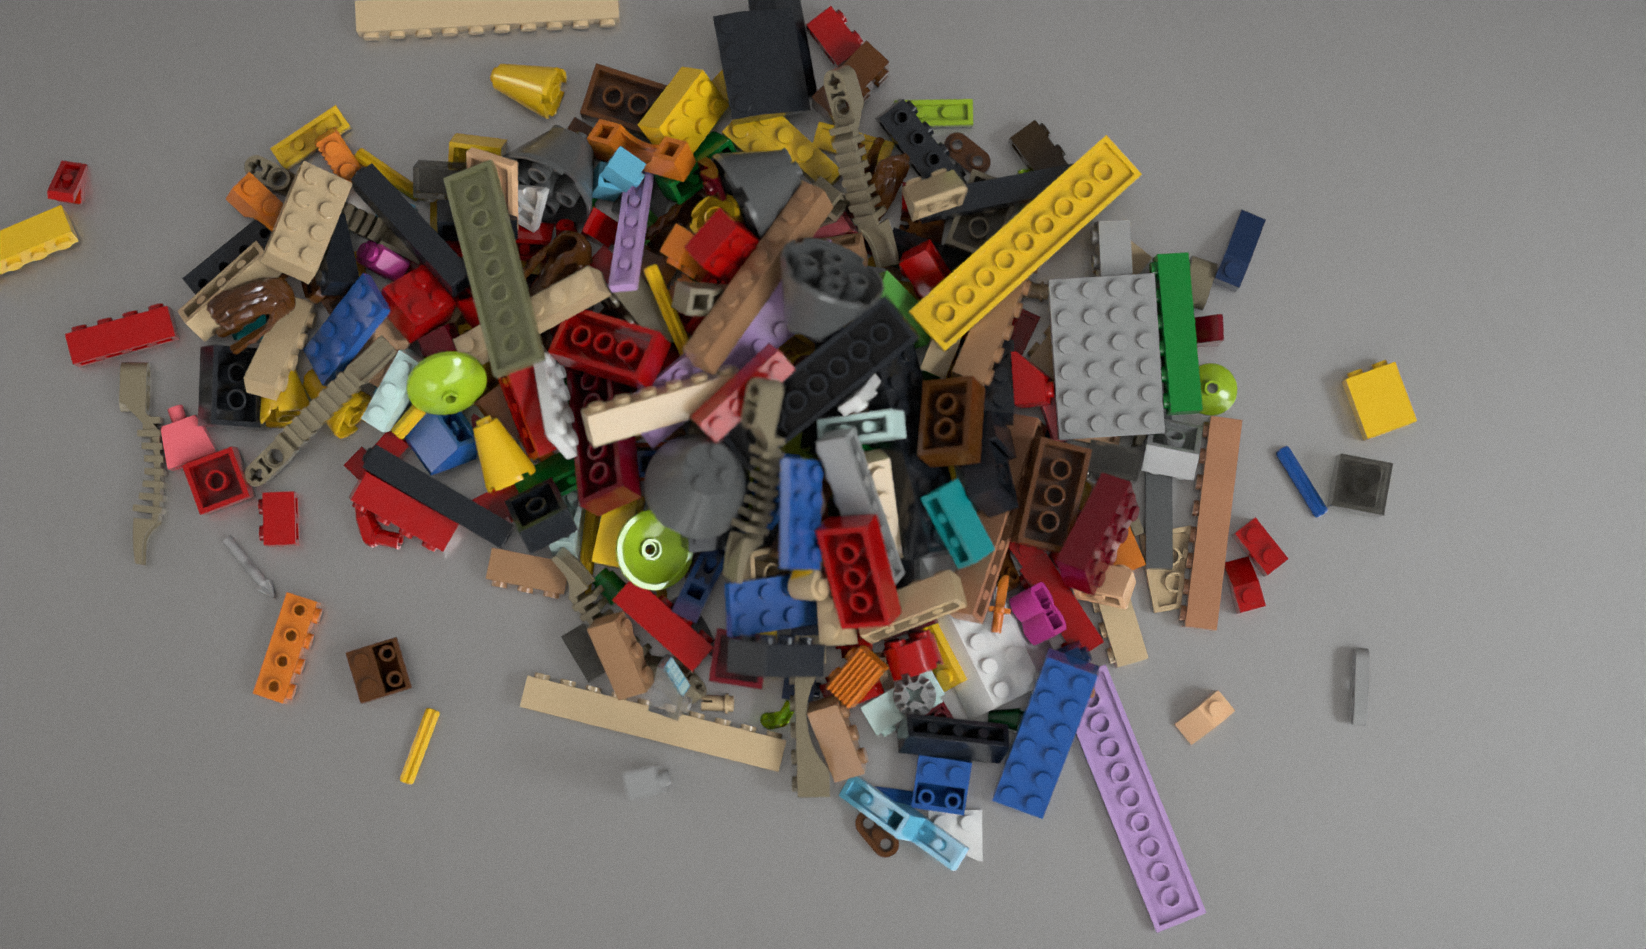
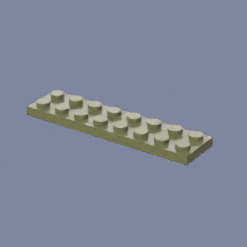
(494, 269)

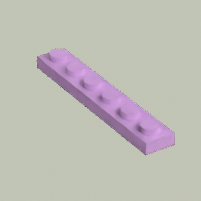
(631, 236)

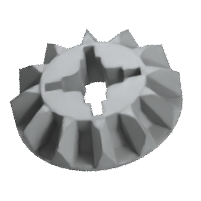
(927, 694)

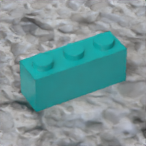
(958, 524)

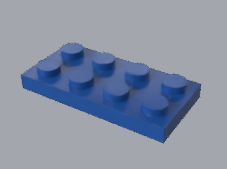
(347, 329)
(800, 514)
(765, 606)

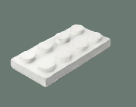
(554, 405)

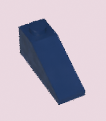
(1239, 251)
(699, 584)

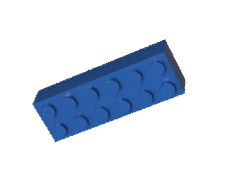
(1046, 733)

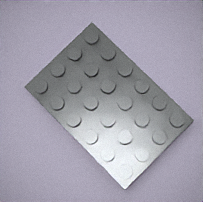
(1106, 356)

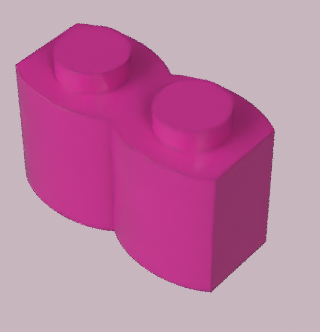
(382, 260)
(1037, 613)

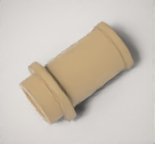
(1038, 291)
(718, 703)

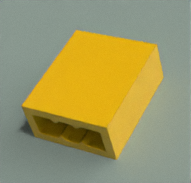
(1378, 399)

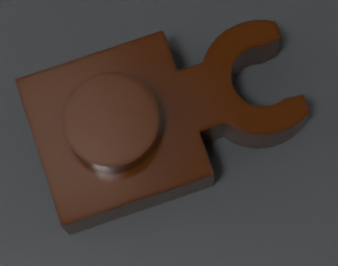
(931, 230)

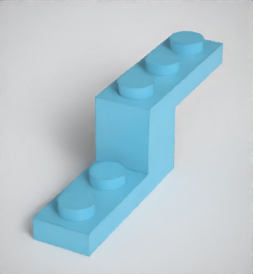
(904, 822)

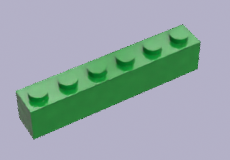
(1177, 334)

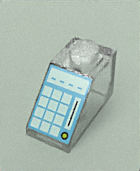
(670, 690)

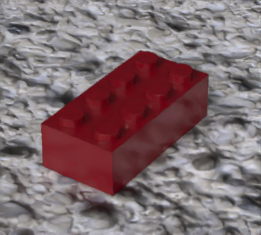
(1098, 534)

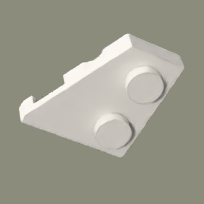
(531, 205)
(858, 398)
(965, 828)

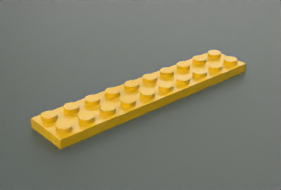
(1025, 243)

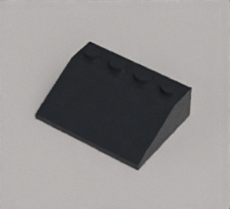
(761, 64)

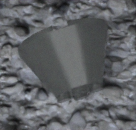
(565, 166)
(759, 183)
(825, 287)
(696, 486)

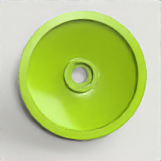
(446, 383)
(664, 564)

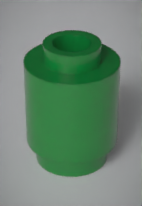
(611, 583)

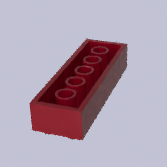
(607, 472)

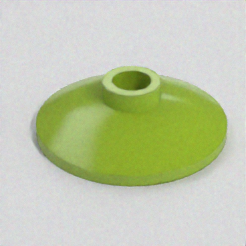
(1226, 392)

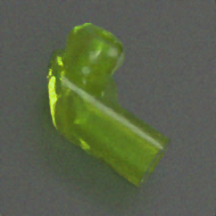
(777, 719)

